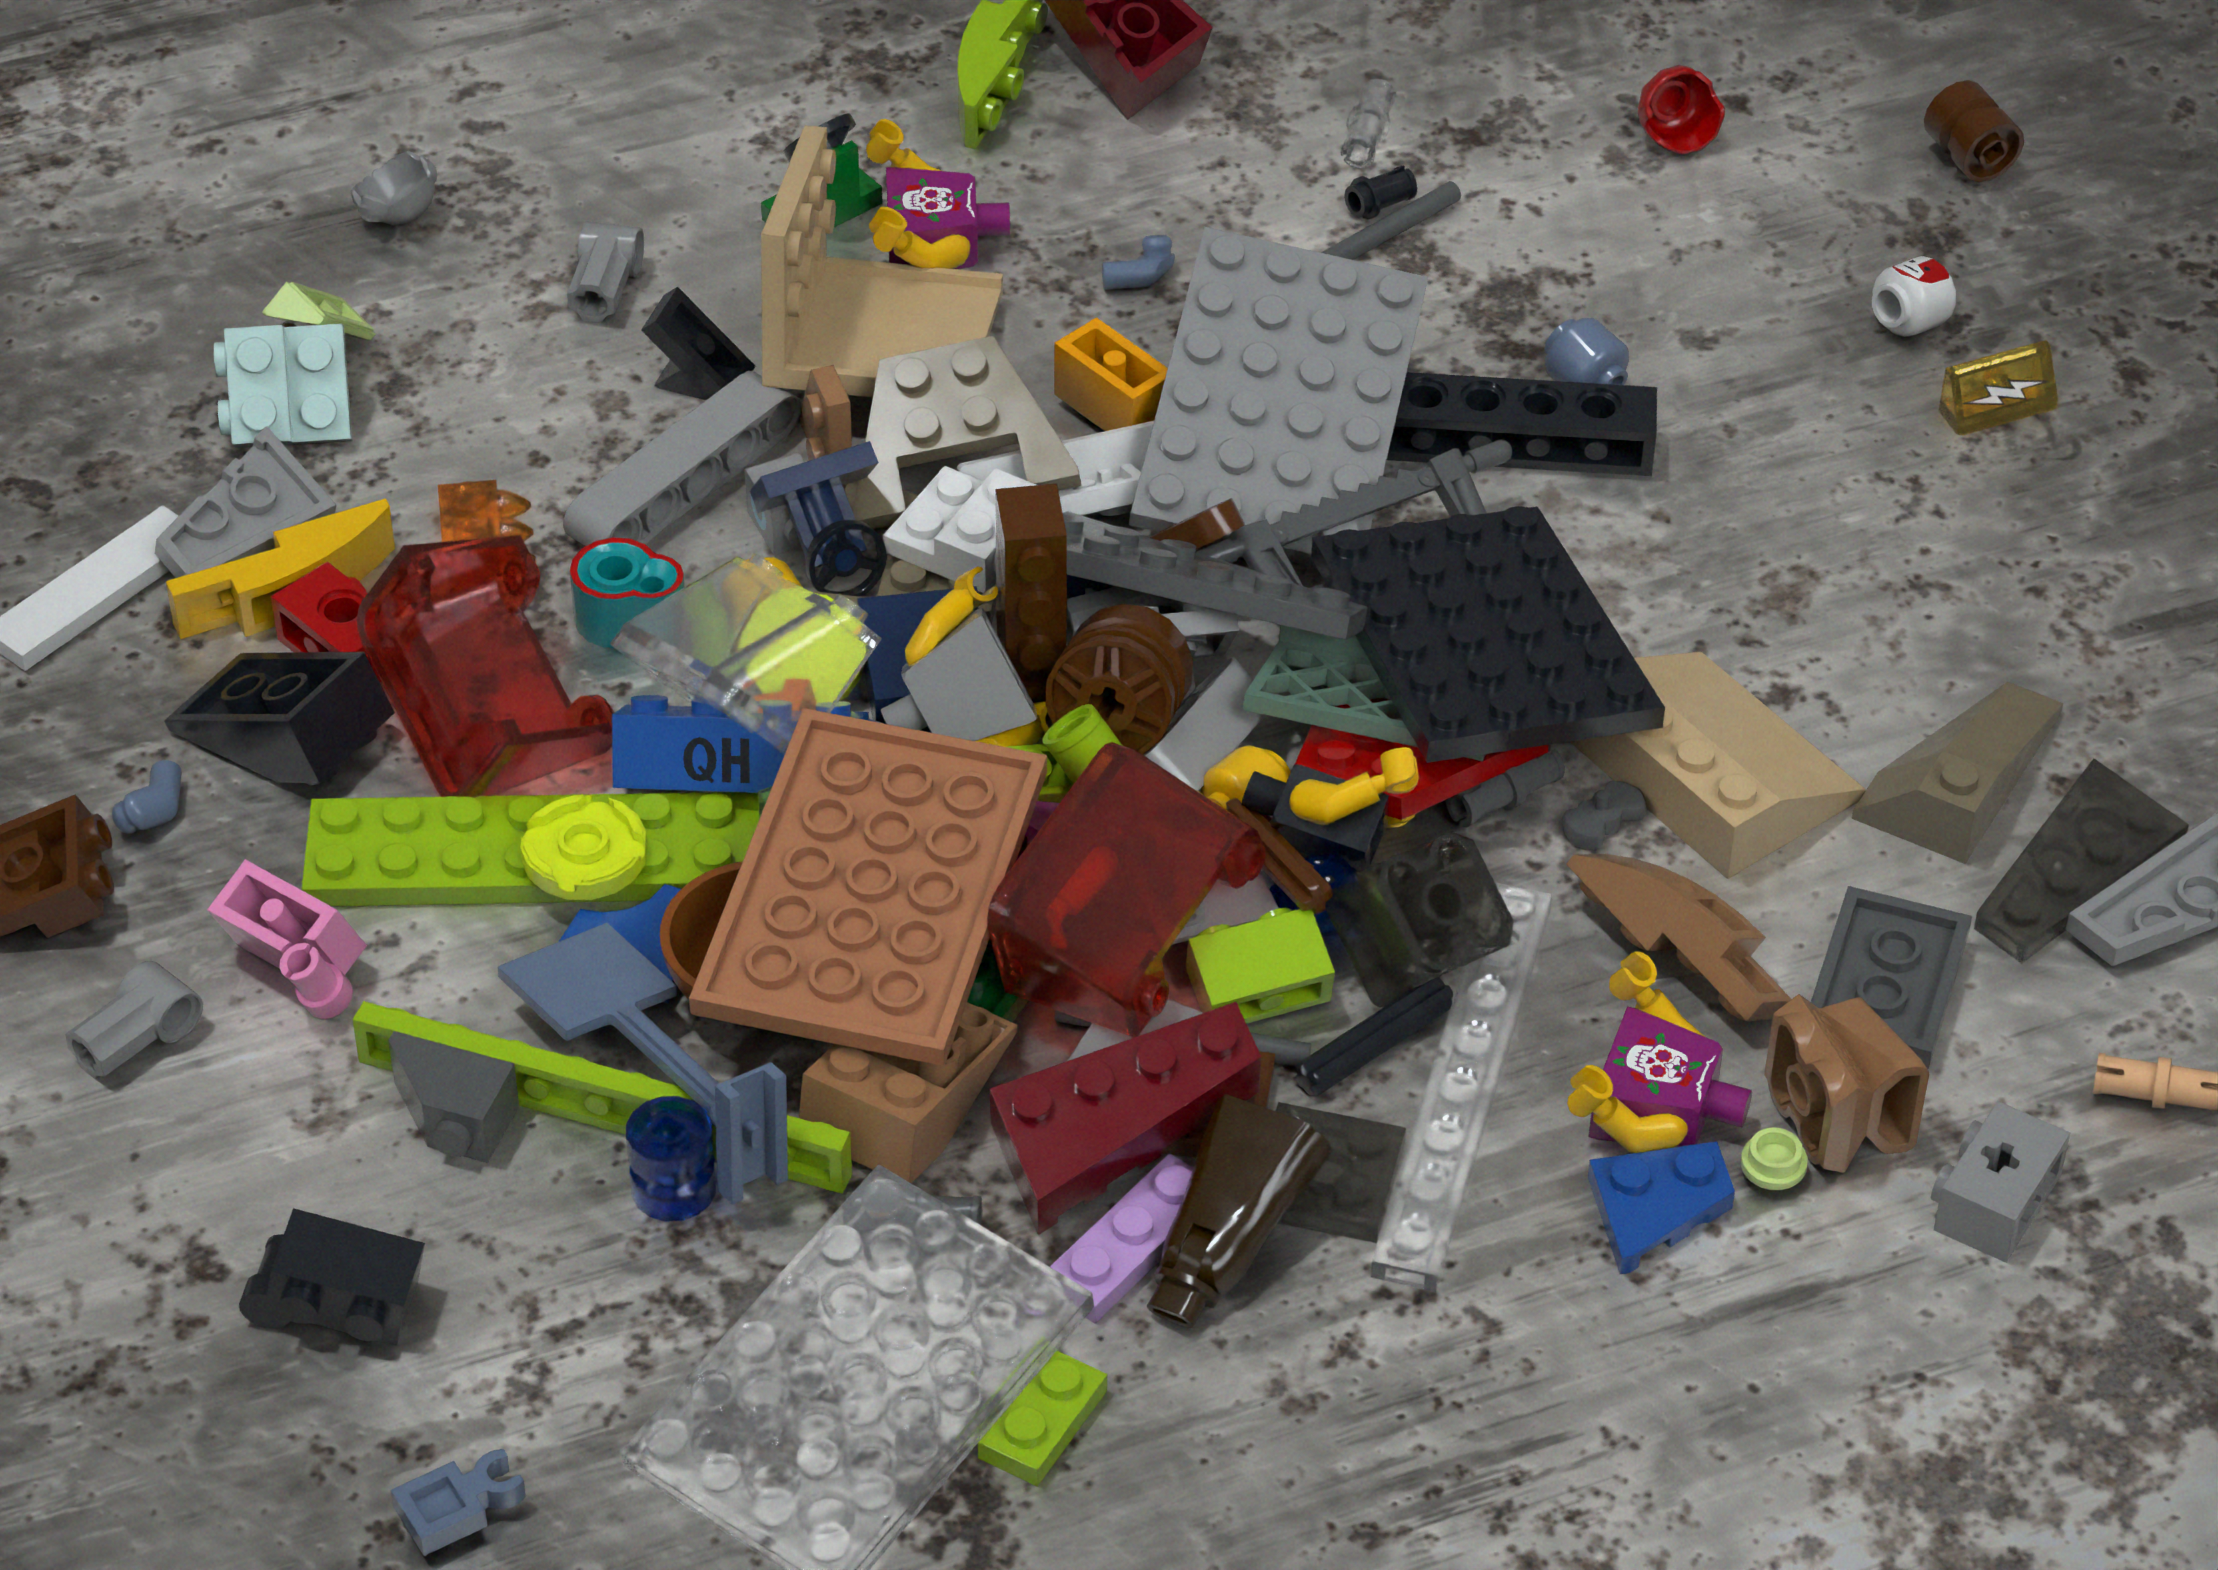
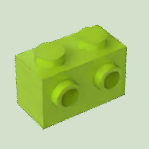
(1261, 965)

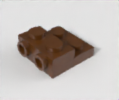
(53, 868)

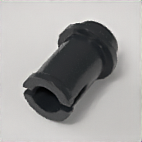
(1368, 196)

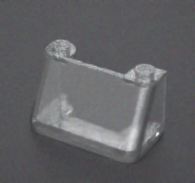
(752, 646)

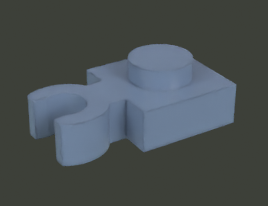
(452, 1505)

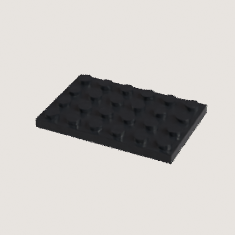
(1487, 634)

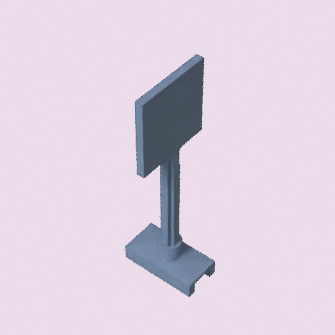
(607, 981)

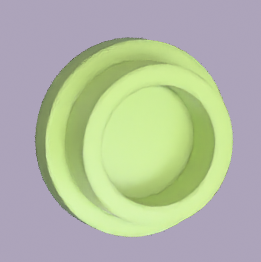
(1774, 1159)

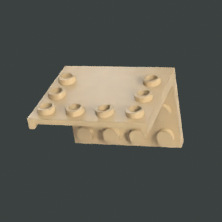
(851, 309)

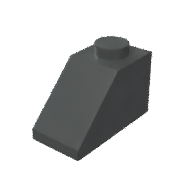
(454, 1095)

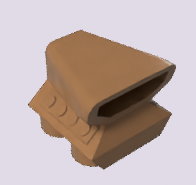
(1844, 1079)

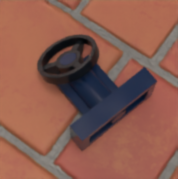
(824, 516)

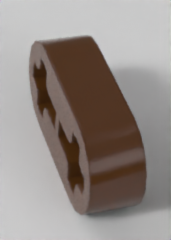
(1205, 525)

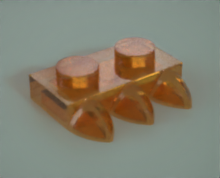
(481, 511)

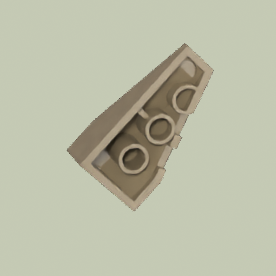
(1961, 775)

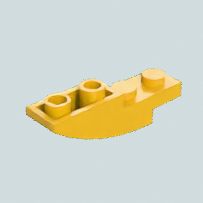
(242, 589)

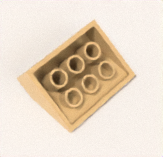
(1723, 766)

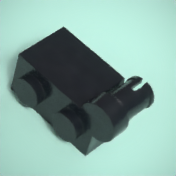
(335, 1278)

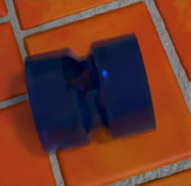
(671, 1158)

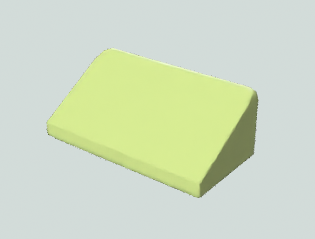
(314, 307)

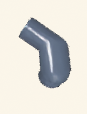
(1144, 270)
(151, 804)

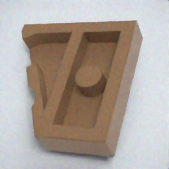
(825, 414)

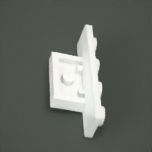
(1106, 464)

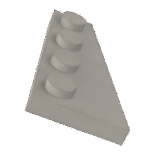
(2156, 902)

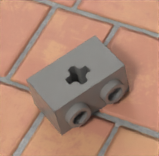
(1999, 1180)

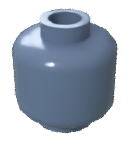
(1586, 353)

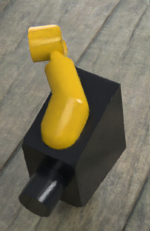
(1334, 814)

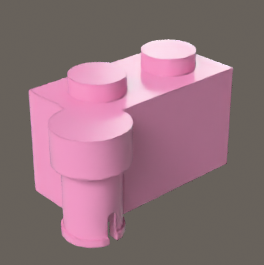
(293, 933)

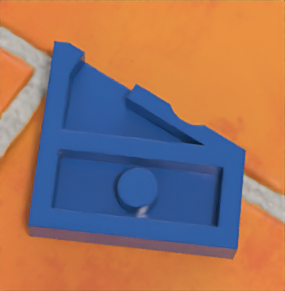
(1658, 1197)

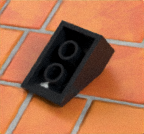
(287, 713)

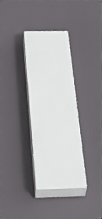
(84, 592)

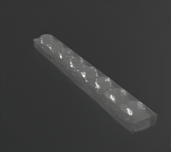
(1458, 1101)

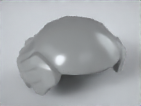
(397, 190)

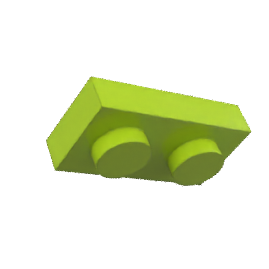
(1043, 1418)

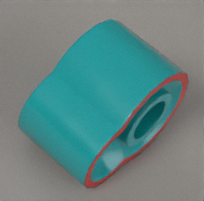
(617, 582)

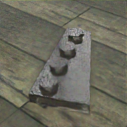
(2082, 848)

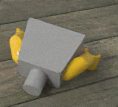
(964, 676)

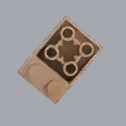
(903, 1107)

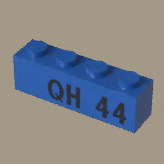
(692, 748)

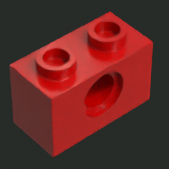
(320, 612)

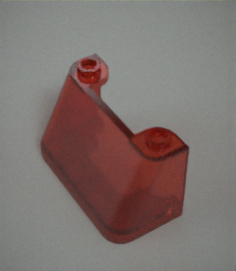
(470, 671)
(1113, 888)

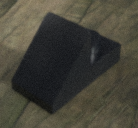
(698, 351)

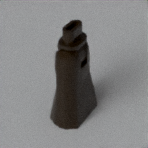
(1239, 1189)

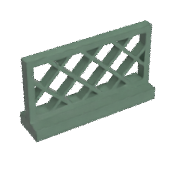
(1312, 660)

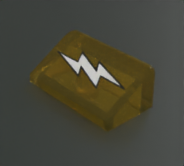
(1999, 388)

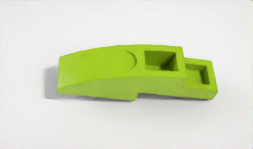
(990, 62)

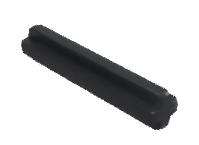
(1373, 1036)

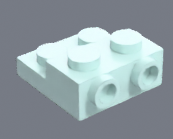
(284, 381)

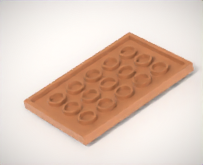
(869, 887)

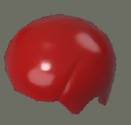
(1680, 110)

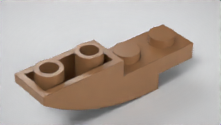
(1675, 913)

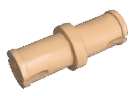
(2156, 1082)

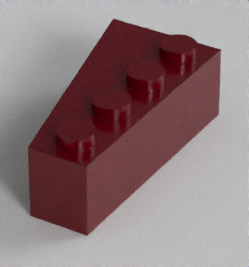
(1135, 44)
(1118, 1107)

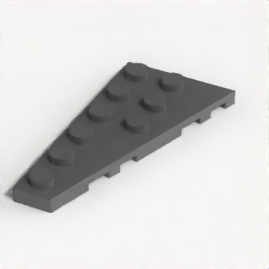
(1180, 573)

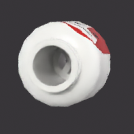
(1914, 296)

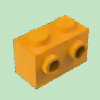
(1107, 377)

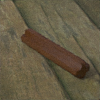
(1285, 863)

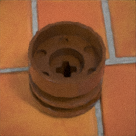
(1136, 656)

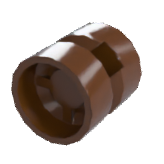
(1974, 131)

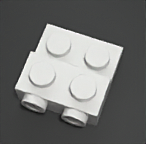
(952, 526)

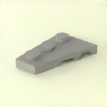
(243, 509)

